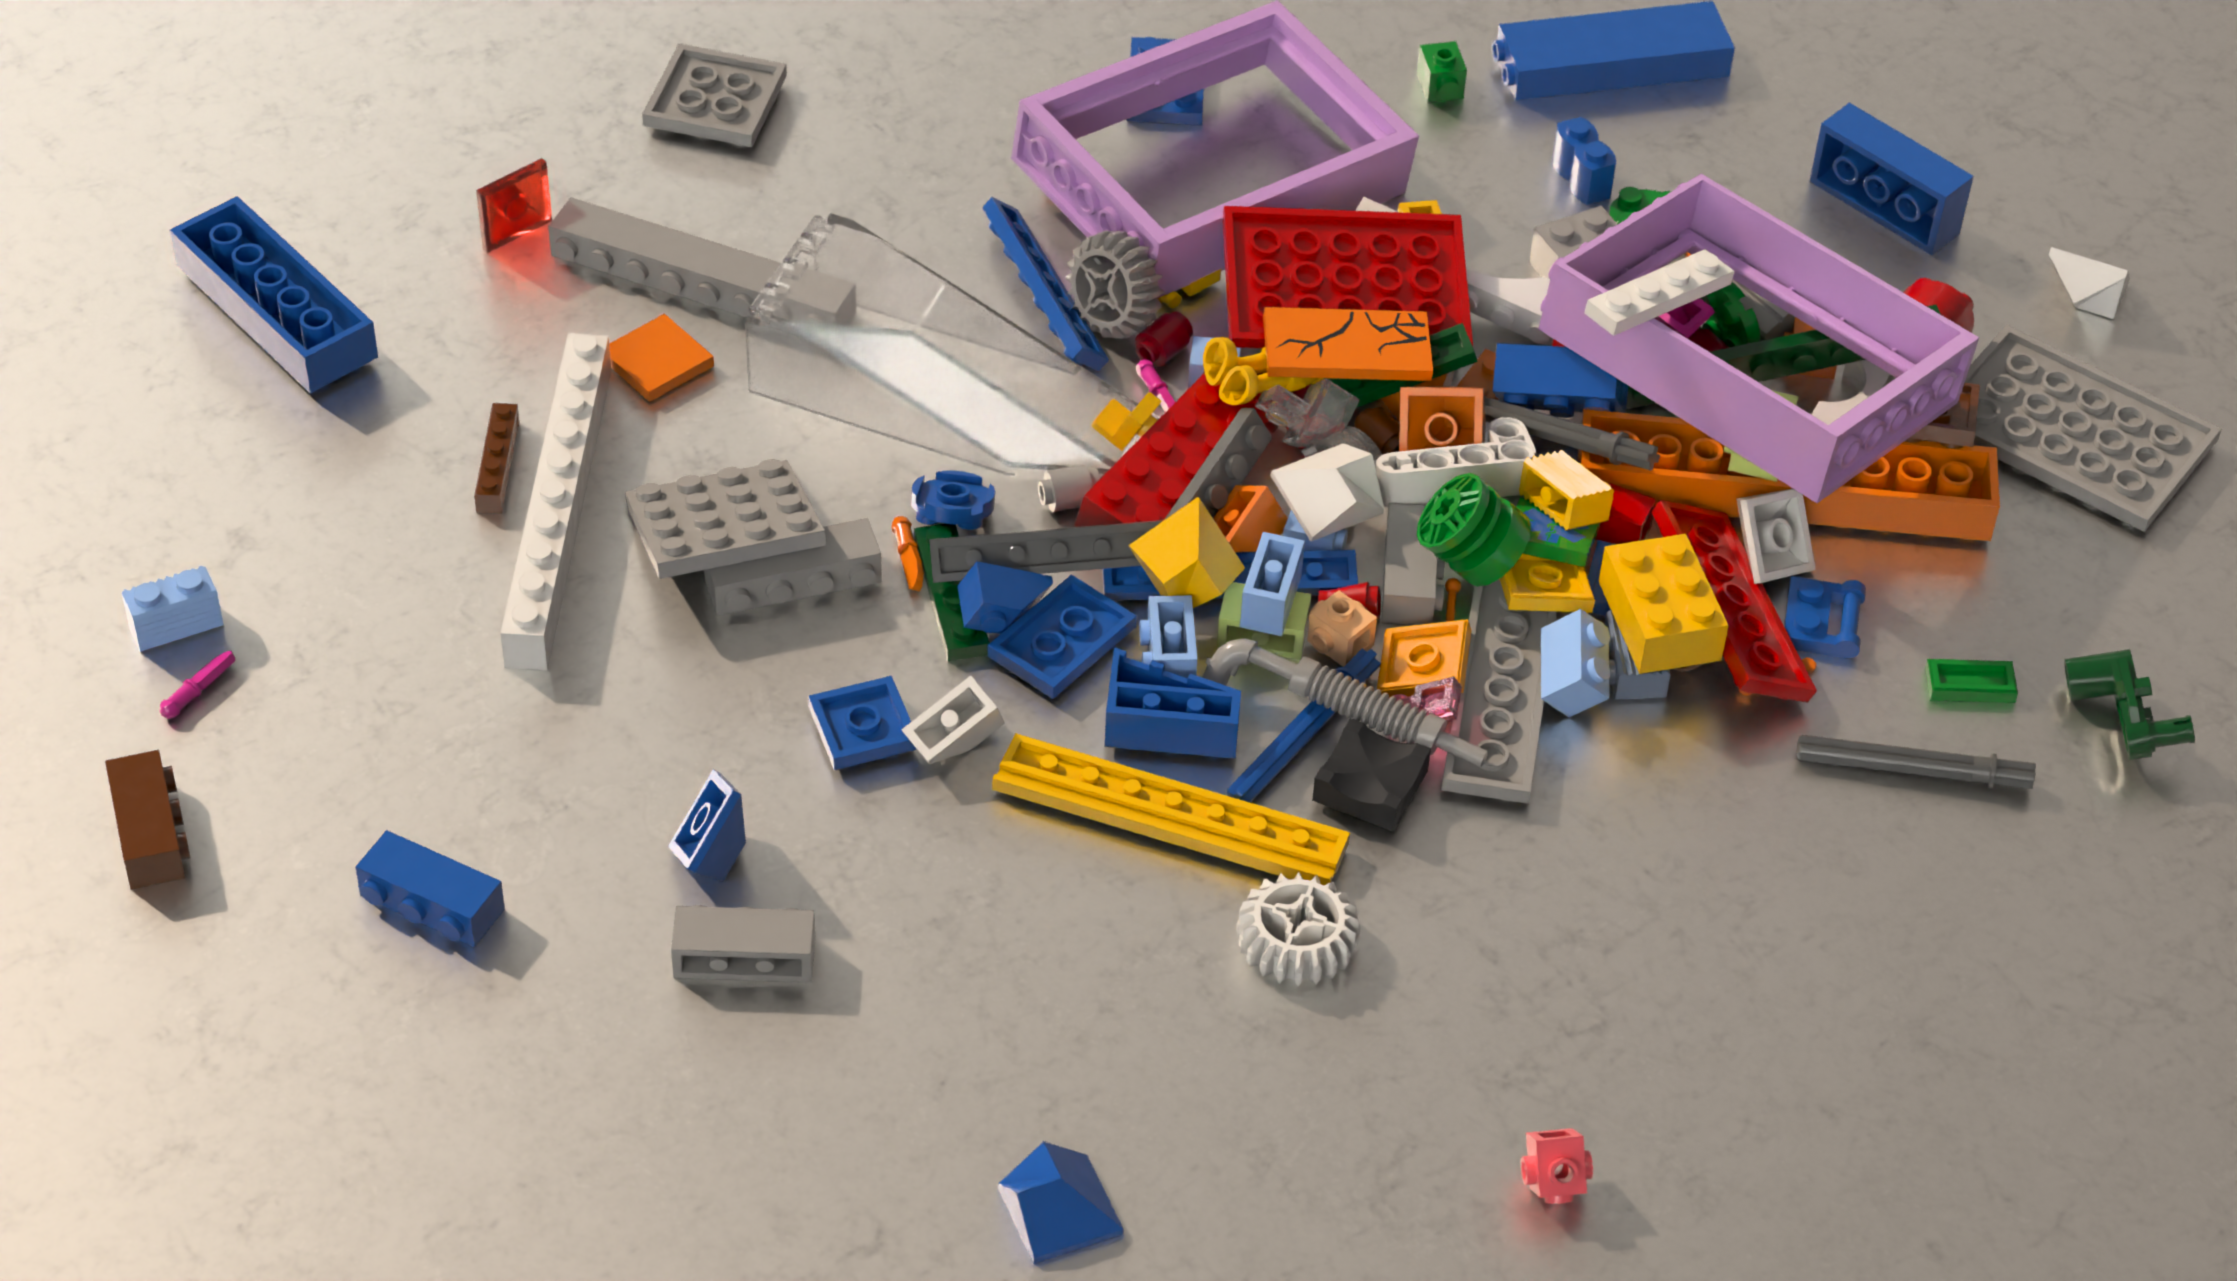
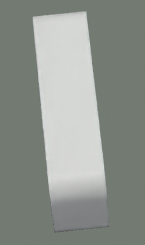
(1419, 474)

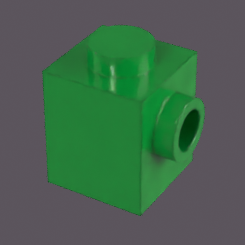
(1441, 71)

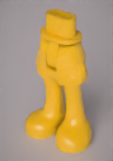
(1239, 374)

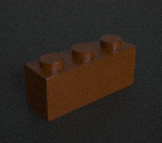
(147, 819)

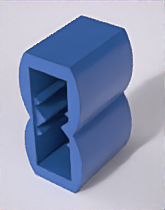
(1584, 160)

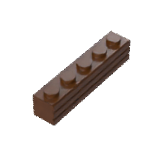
(496, 458)

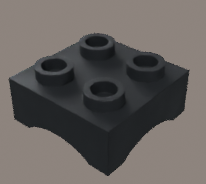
(1371, 776)

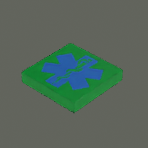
(1552, 541)

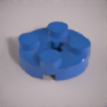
(952, 499)

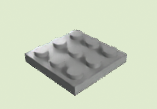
(714, 95)

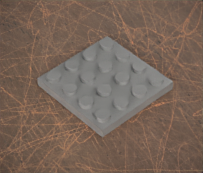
(724, 518)

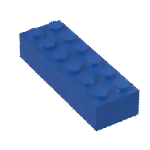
(274, 294)

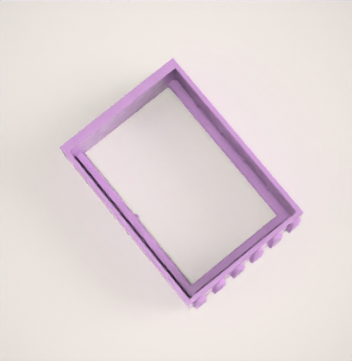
(1265, 36)
(1799, 276)

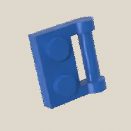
(1809, 613)

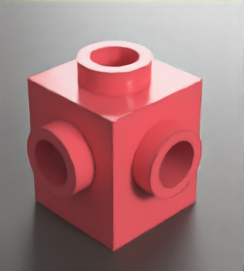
(1556, 1165)

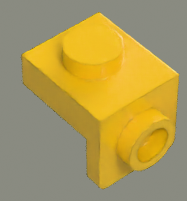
(1121, 425)

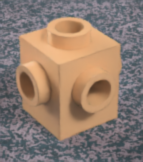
(1341, 627)

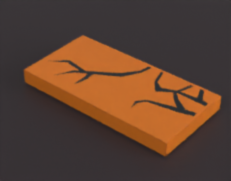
(1347, 344)

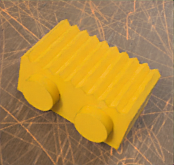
(1565, 490)

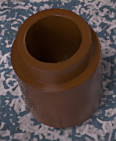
(1380, 428)

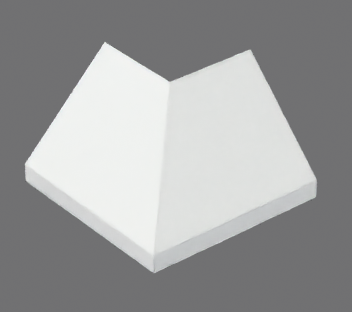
(2091, 283)
(1331, 490)
(1776, 535)

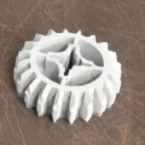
(1298, 929)

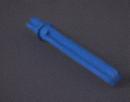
(1296, 734)

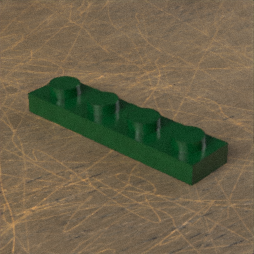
(1449, 350)
(957, 640)

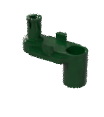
(2115, 675)

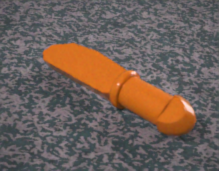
(909, 552)

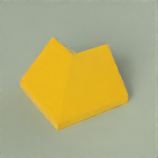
(1188, 555)

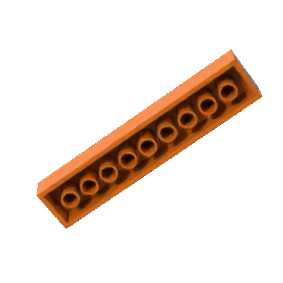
(1908, 490)

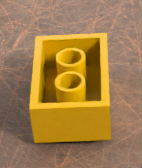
(1663, 603)

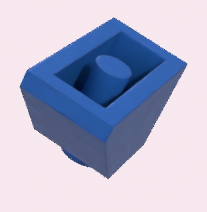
(998, 596)

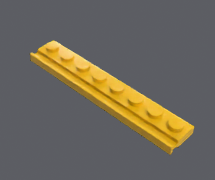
(1170, 810)

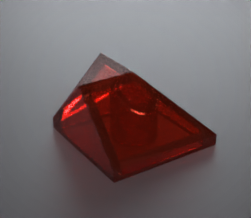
(514, 205)

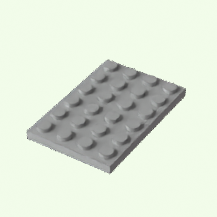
(2084, 428)

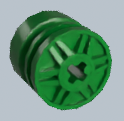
(1473, 530)

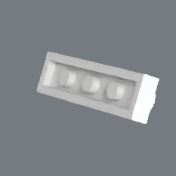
(1659, 292)

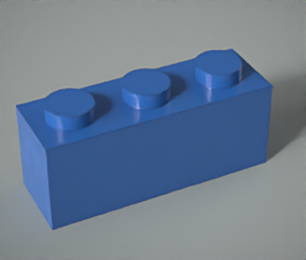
(430, 888)

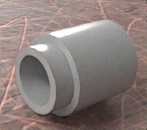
(1065, 487)

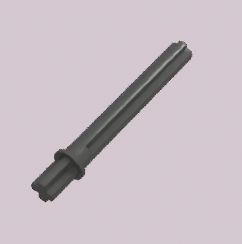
(1616, 447)
(1916, 761)

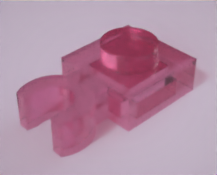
(1436, 697)

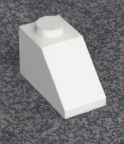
(954, 723)

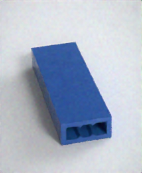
(1613, 50)

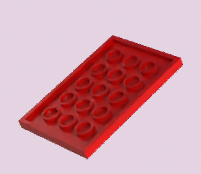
(1342, 264)

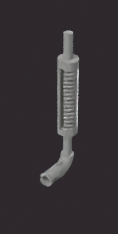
(1345, 695)

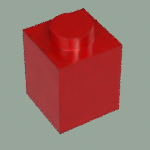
(1628, 518)

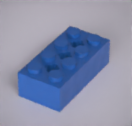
(1891, 178)

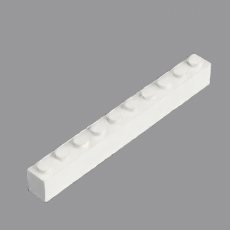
(556, 503)

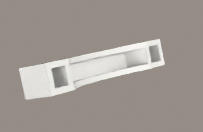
(1503, 301)

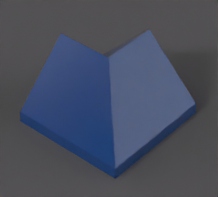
(712, 830)
(1058, 1203)

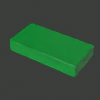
(1971, 680)

